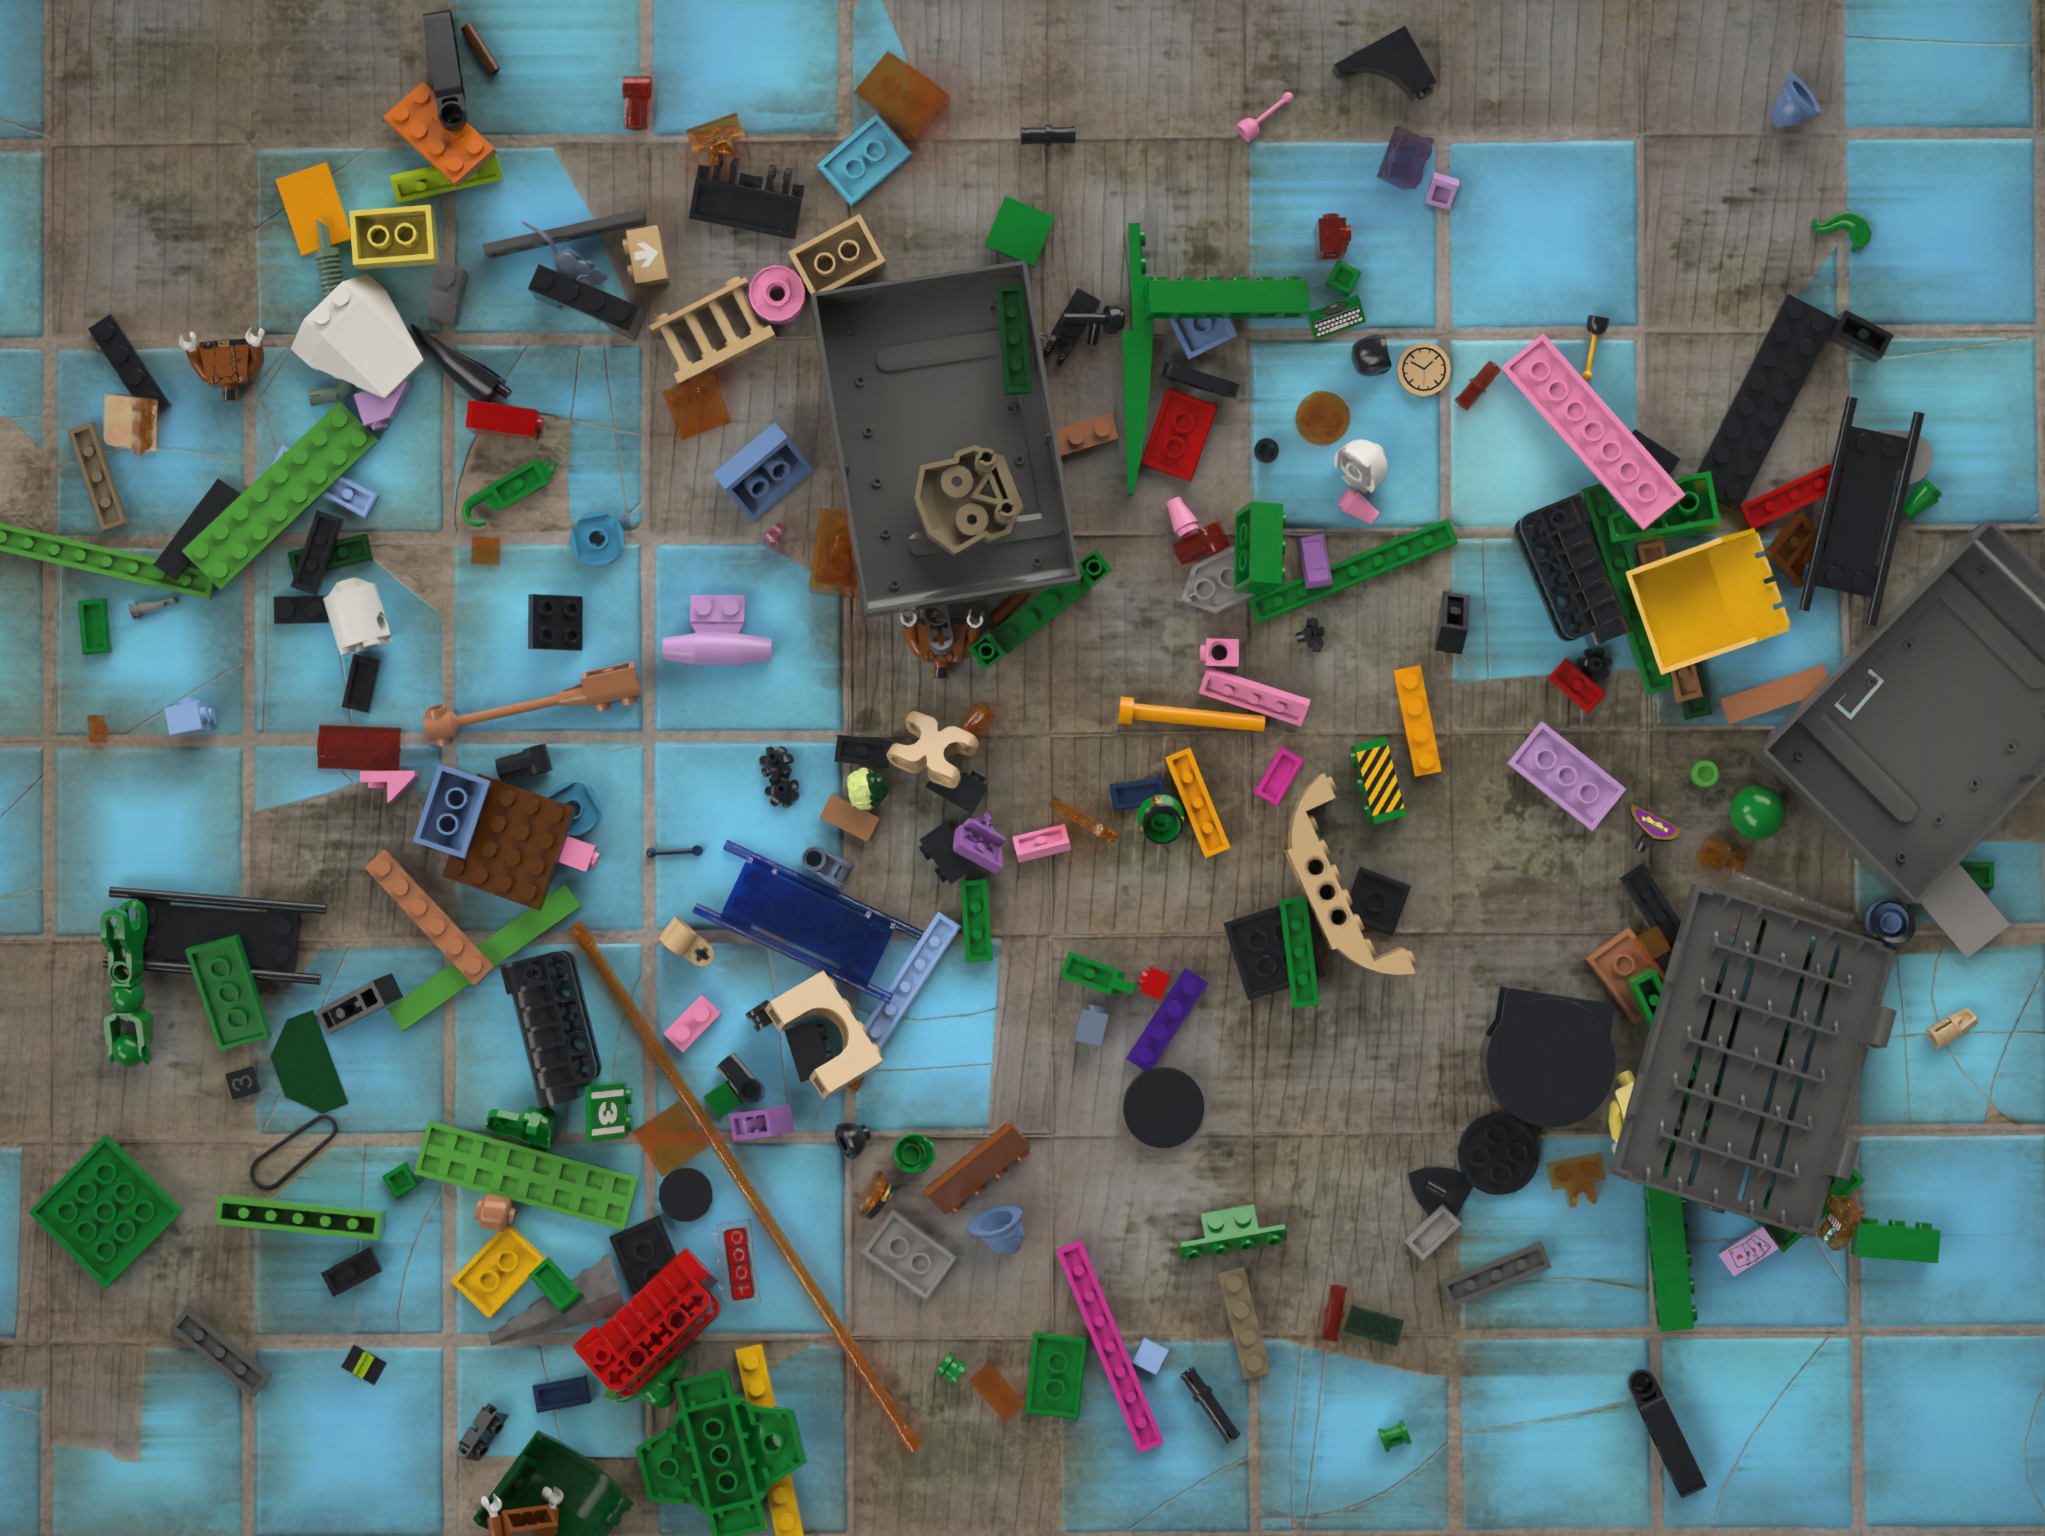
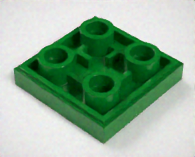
(1019, 231)

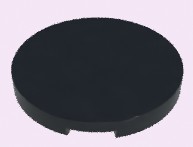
(1163, 1107)
(1498, 1154)

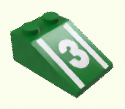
(607, 1111)

